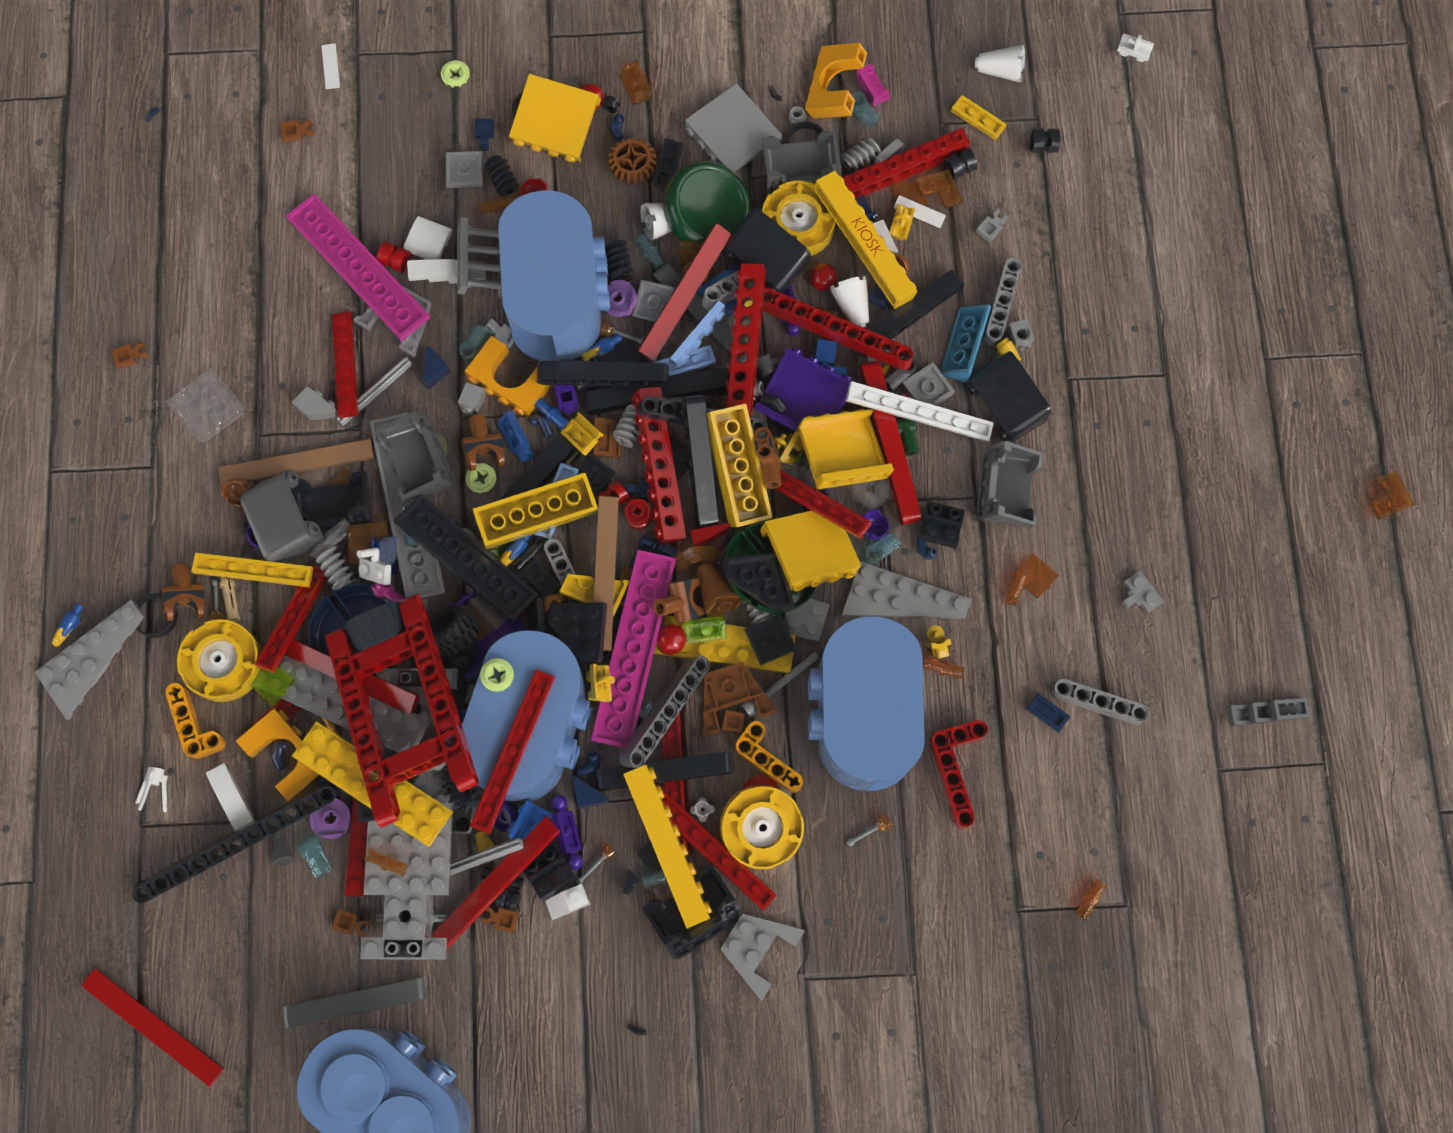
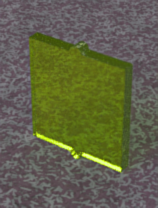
(272, 685)

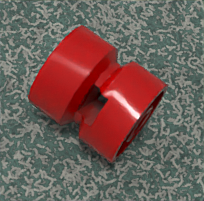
(395, 257)
(617, 490)
(638, 514)

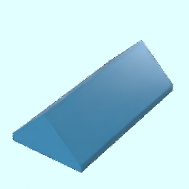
(964, 342)

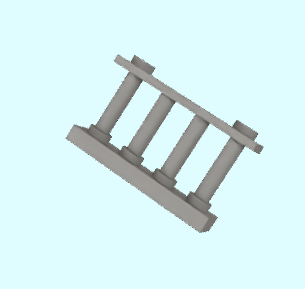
(465, 264)

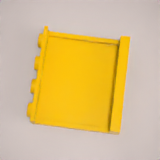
(553, 118)
(843, 449)
(811, 549)

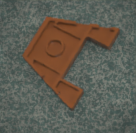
(729, 688)

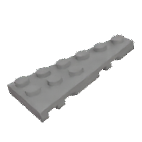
(893, 595)
(83, 662)

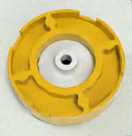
(801, 214)
(219, 660)
(781, 830)

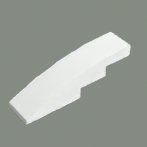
(439, 270)
(231, 797)

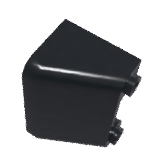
(767, 243)
(1010, 397)
(334, 503)
(670, 924)

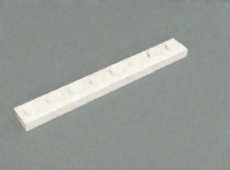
(919, 411)

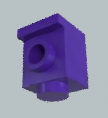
(566, 392)

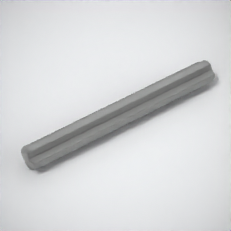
(379, 386)
(486, 855)

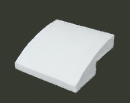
(427, 239)

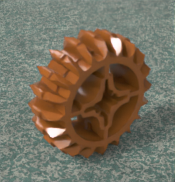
(619, 163)

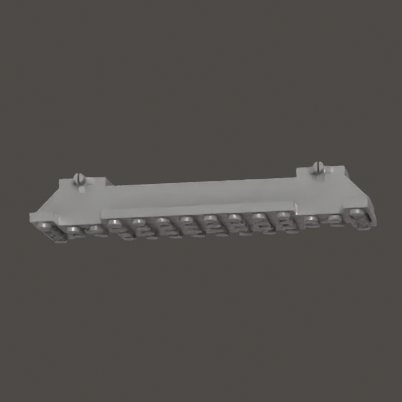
(428, 866)

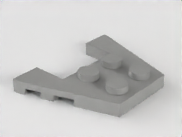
(409, 344)
(749, 944)

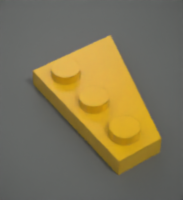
(582, 589)

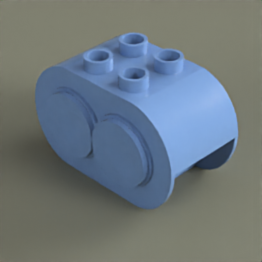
(552, 276)
(868, 703)
(552, 741)
(379, 1085)

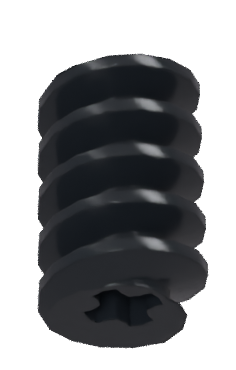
(501, 175)
(618, 260)

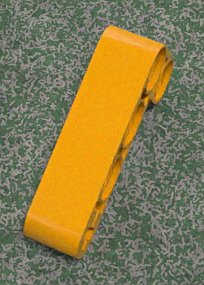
(190, 719)
(771, 761)

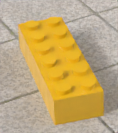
(738, 466)
(535, 511)

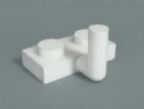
(372, 568)

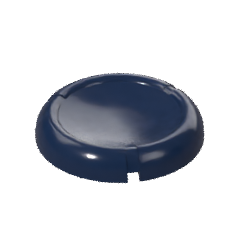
(337, 609)

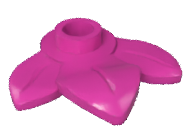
(387, 591)

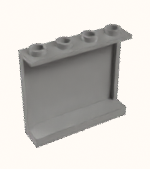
(730, 129)

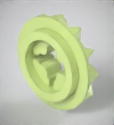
(455, 67)
(484, 470)
(488, 671)

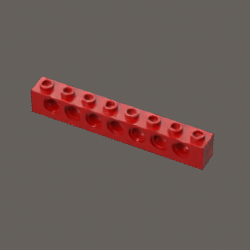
(906, 164)
(757, 274)
(666, 474)

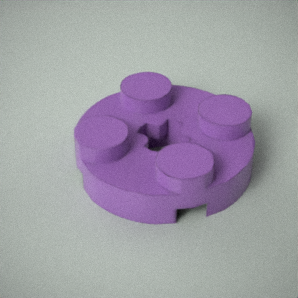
(628, 301)
(338, 827)

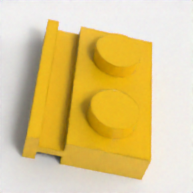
(581, 434)

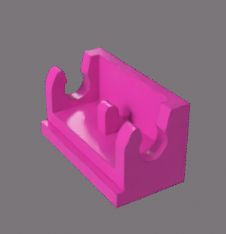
(871, 85)

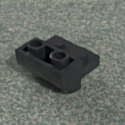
(941, 524)
(549, 872)

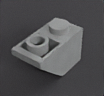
(313, 406)

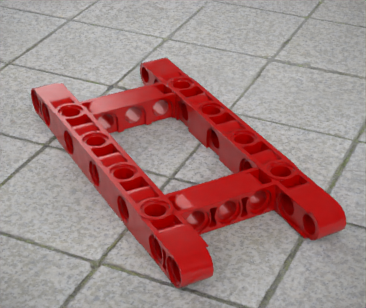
(350, 674)

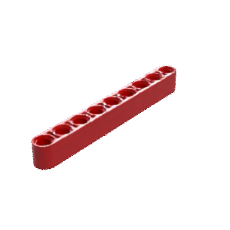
(840, 336)
(892, 450)

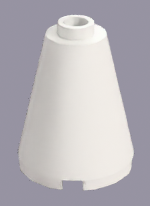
(1003, 63)
(654, 220)
(853, 300)

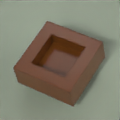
(733, 722)

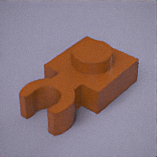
(294, 130)
(126, 355)
(504, 919)
(348, 922)

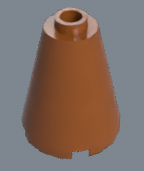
(716, 591)

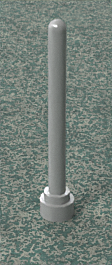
(750, 707)

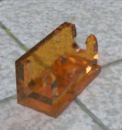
(636, 83)

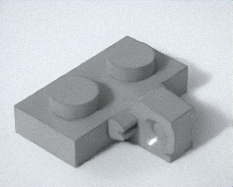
(1141, 593)

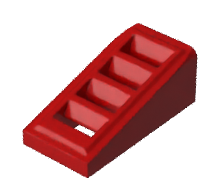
(704, 535)

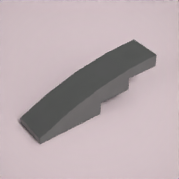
(1268, 712)

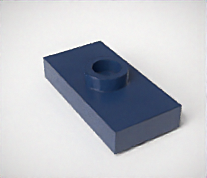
(1048, 713)

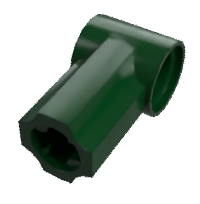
(907, 433)

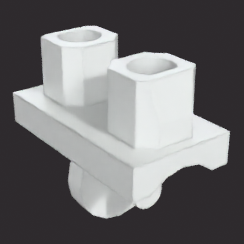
(1135, 47)

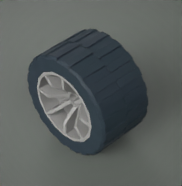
(375, 626)

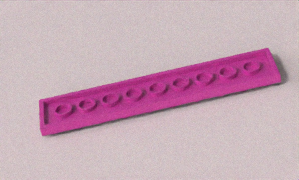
(358, 267)
(633, 649)

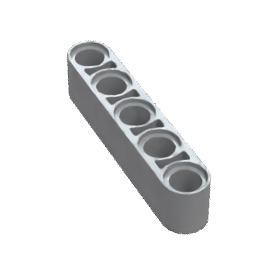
(718, 293)
(1006, 294)
(1108, 699)

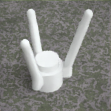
(153, 777)

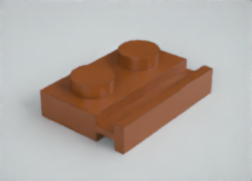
(606, 445)

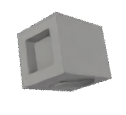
(1020, 327)
(471, 399)

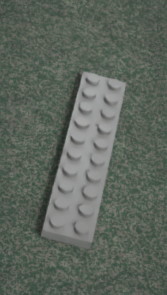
(418, 568)
(322, 697)

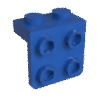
(528, 818)

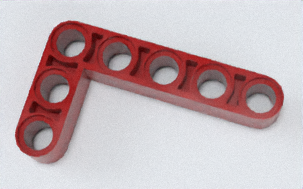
(953, 769)

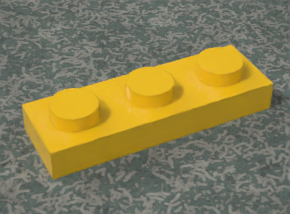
(978, 117)

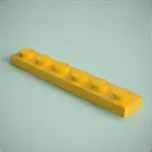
(252, 570)

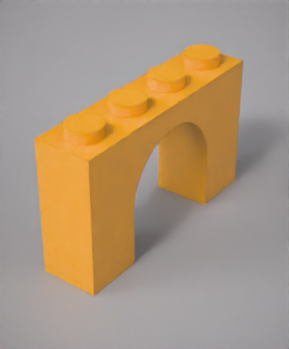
(831, 62)
(482, 372)
(272, 728)

